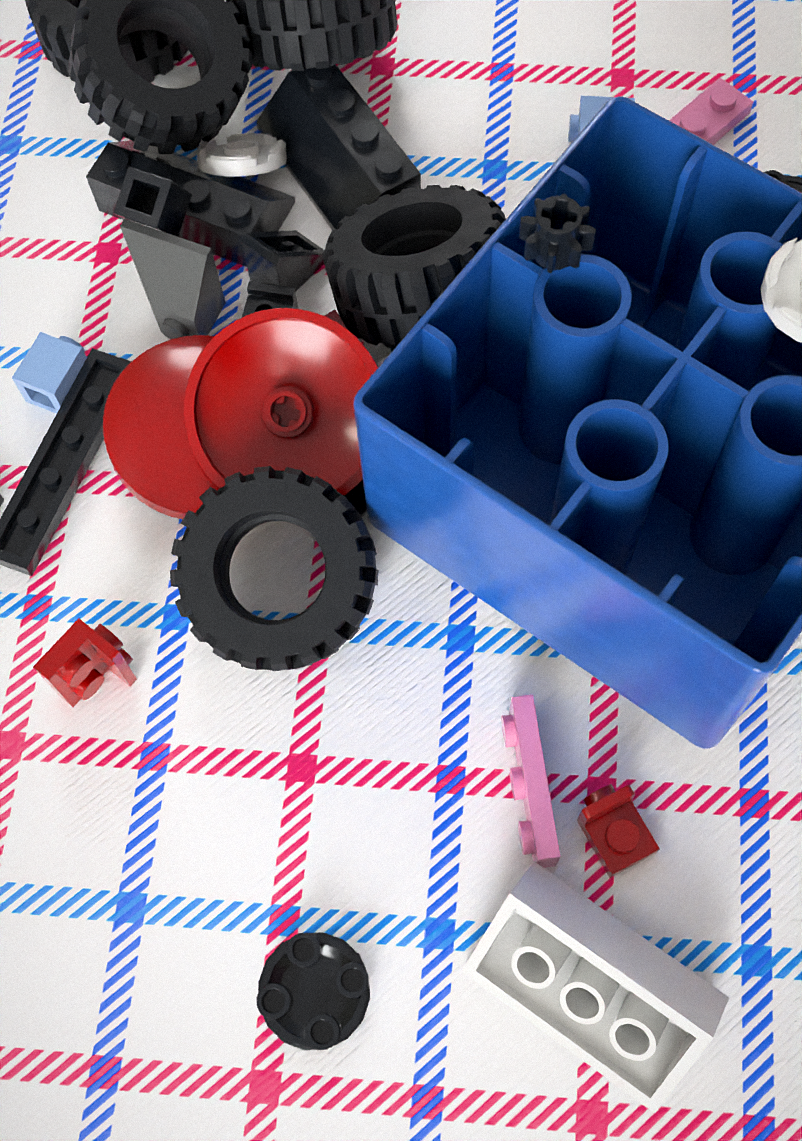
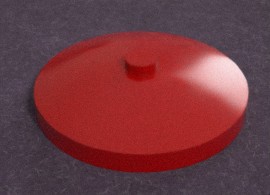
(278, 397)
(148, 430)

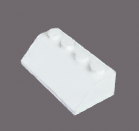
(596, 987)

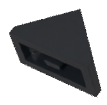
(281, 257)

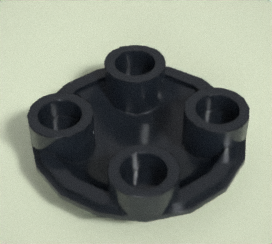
(313, 991)

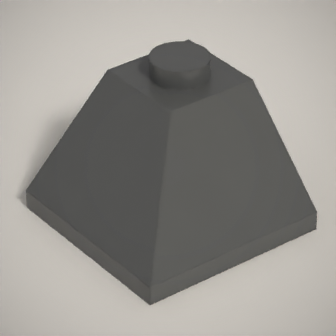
(177, 280)

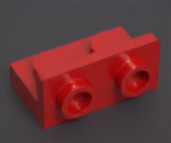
(80, 659)

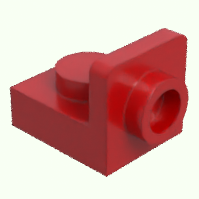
(616, 829)

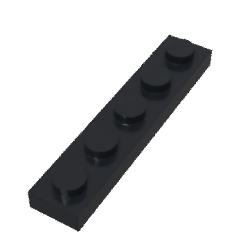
(58, 465)

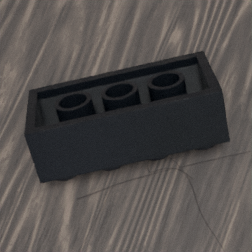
(335, 143)
(219, 205)

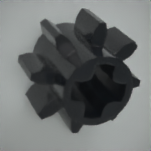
(556, 233)

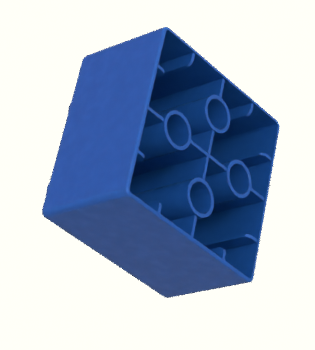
(615, 433)

